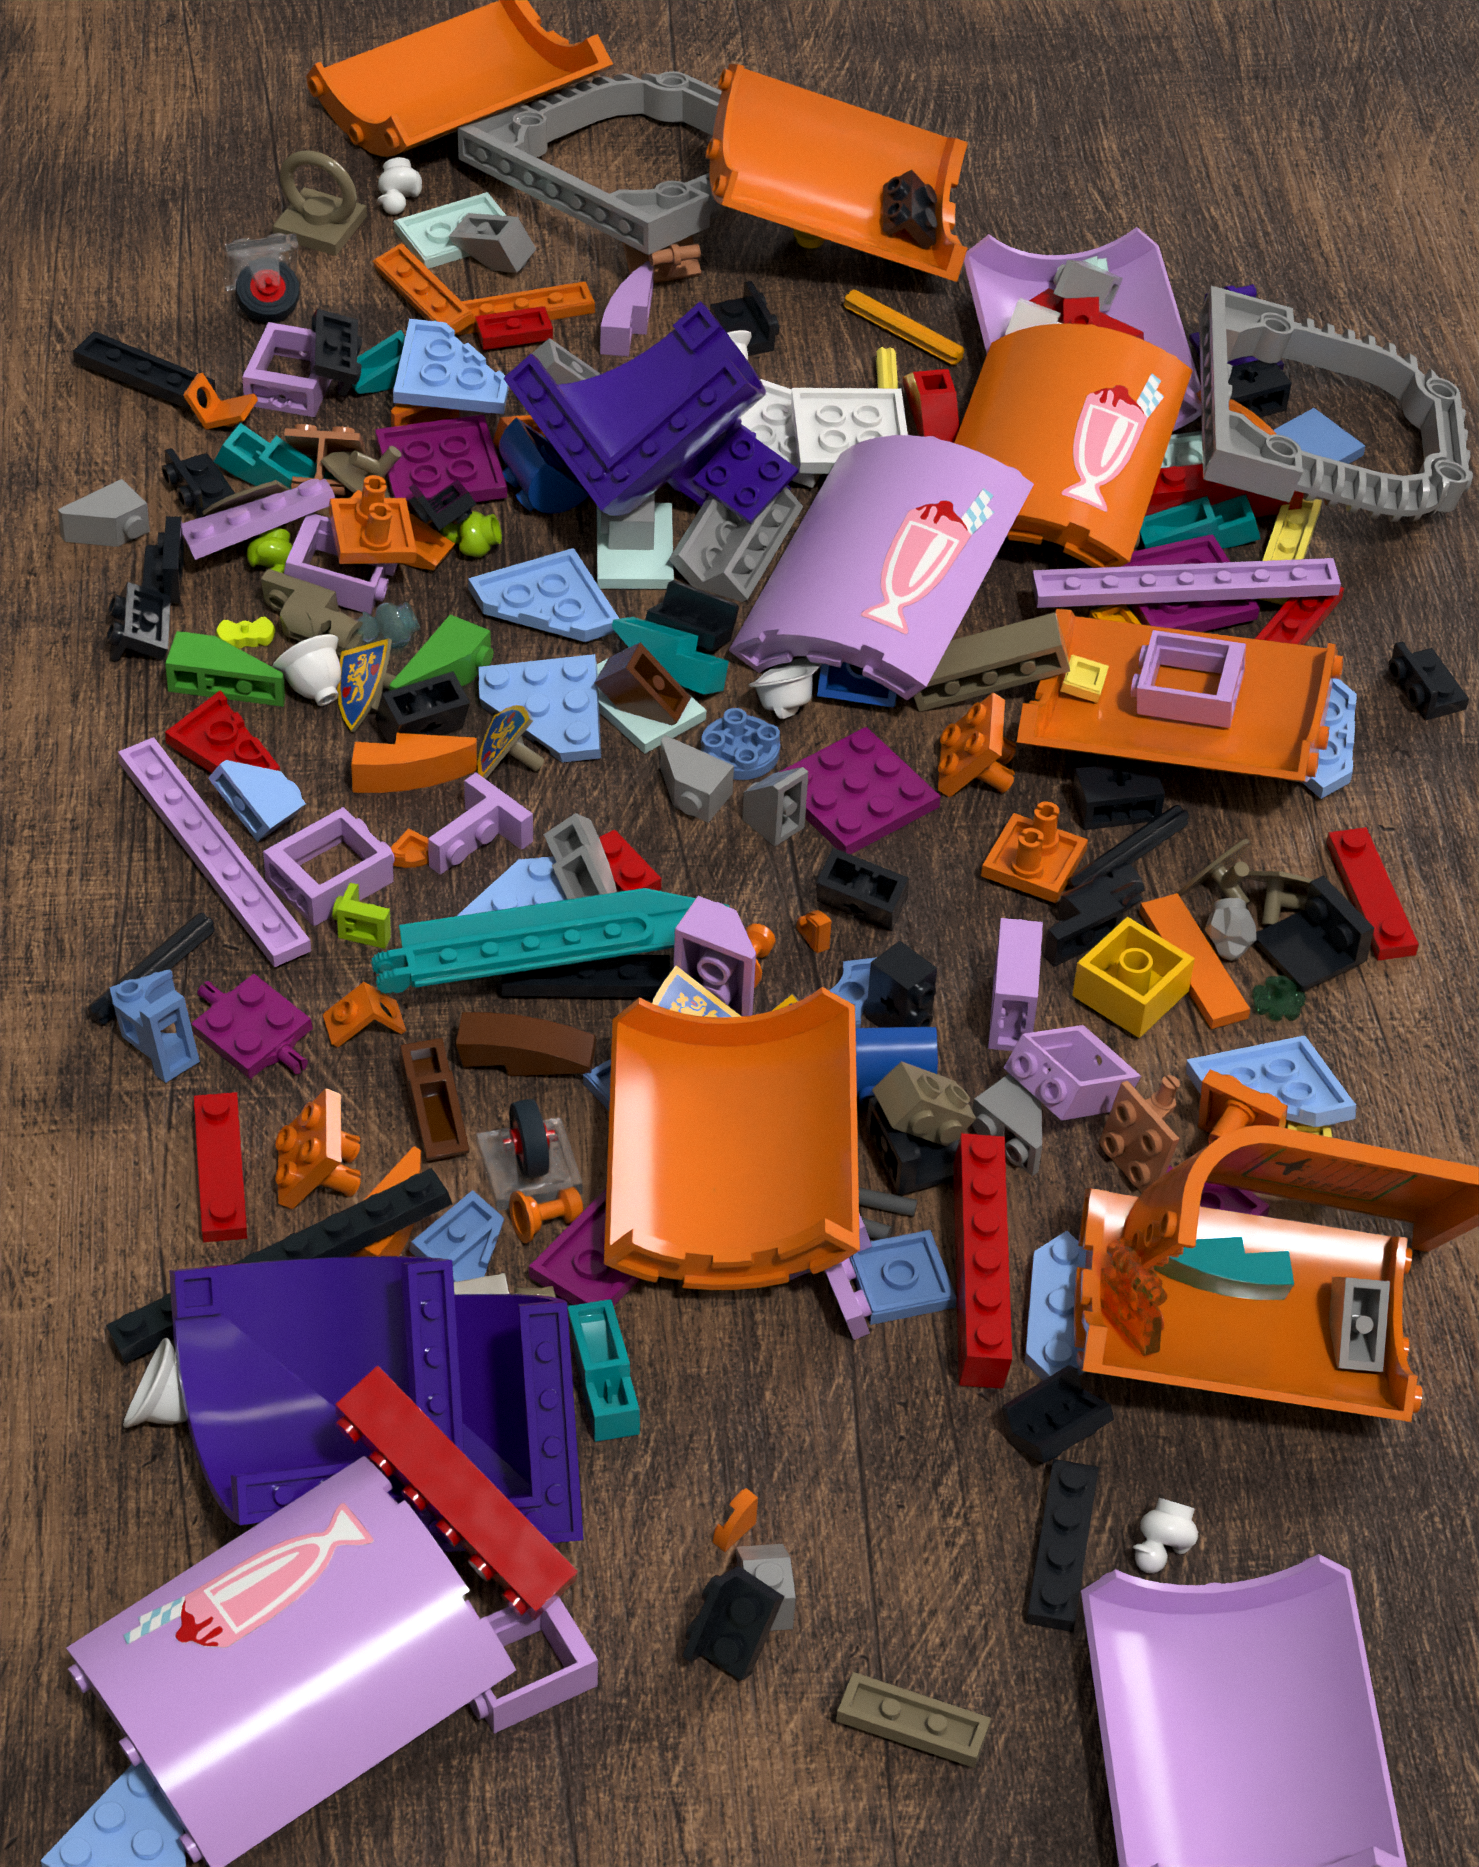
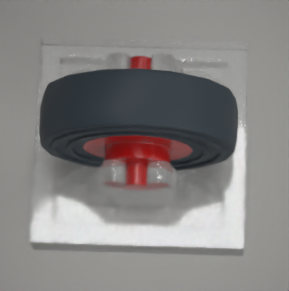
(263, 276)
(528, 1156)

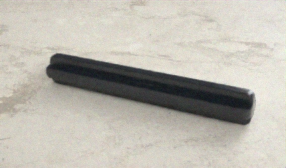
(1134, 846)
(161, 959)

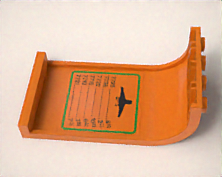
(1308, 1168)

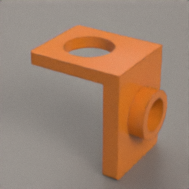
(217, 412)
(358, 1010)

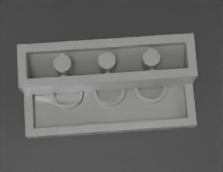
(728, 553)

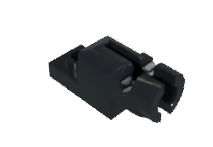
(1092, 912)

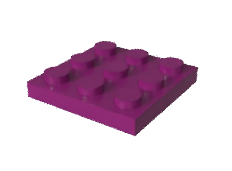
(440, 454)
(1191, 615)
(862, 791)

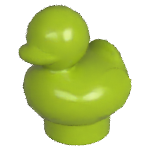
(474, 534)
(270, 549)

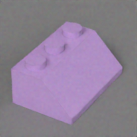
(717, 953)

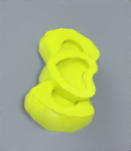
(246, 633)

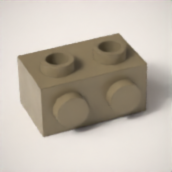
(924, 1104)

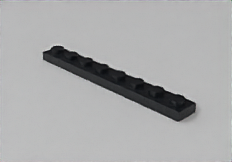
(332, 1237)

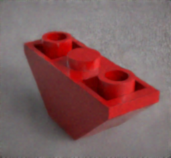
(933, 403)

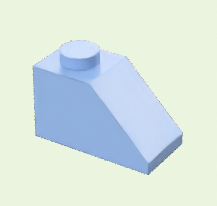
(257, 796)

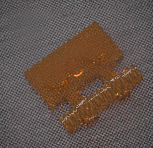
(1132, 1297)

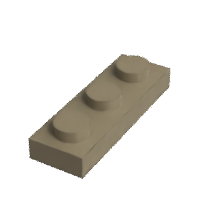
(913, 1719)

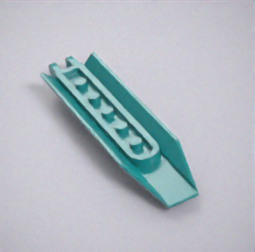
(530, 938)

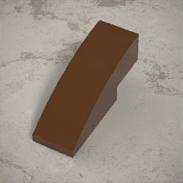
(524, 1044)
(433, 1099)

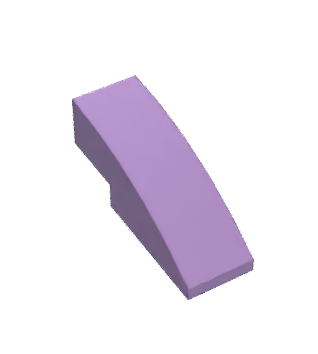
(627, 312)

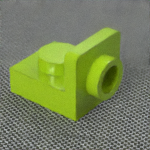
(361, 921)

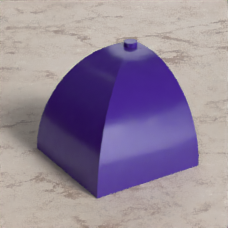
(645, 417)
(282, 1342)
(519, 1408)

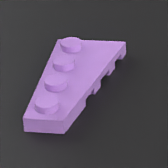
(253, 518)

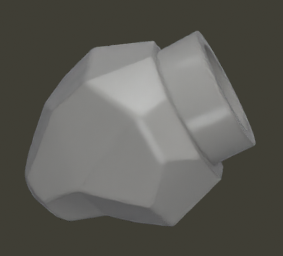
(1231, 928)

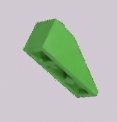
(453, 647)
(208, 664)

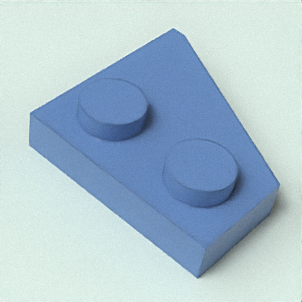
(464, 1235)

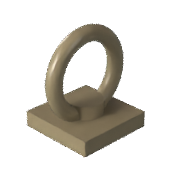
(316, 217)

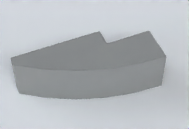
(580, 858)

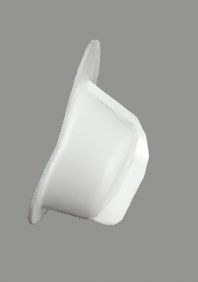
(786, 686)

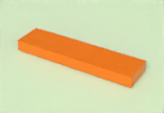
(422, 288)
(559, 301)
(1210, 982)

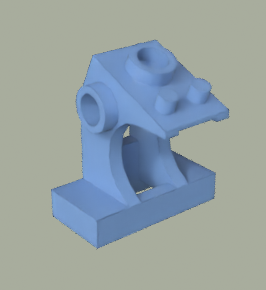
(146, 1008)

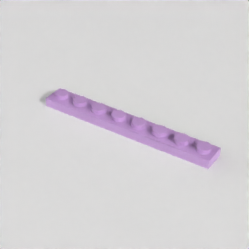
(1185, 582)
(214, 852)

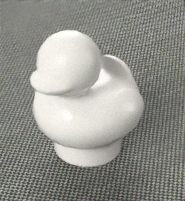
(397, 183)
(1166, 1525)

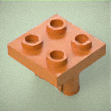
(372, 527)
(973, 747)
(1035, 854)
(1231, 1106)
(313, 1150)

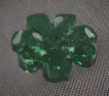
(1278, 998)

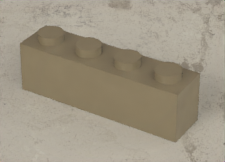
(997, 661)

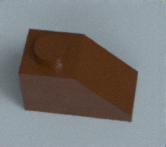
(642, 686)

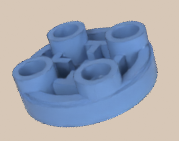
(743, 742)

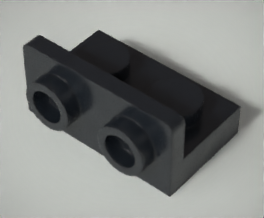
(750, 315)
(335, 349)
(196, 481)
(165, 561)
(139, 622)
(1426, 682)
(733, 1622)

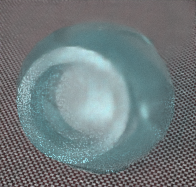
(393, 623)

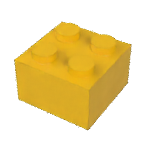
(1133, 977)

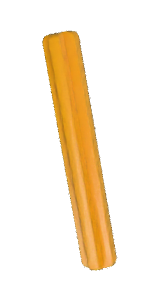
(904, 327)

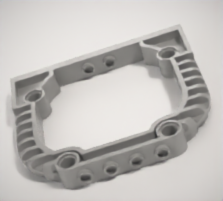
(644, 219)
(1274, 465)

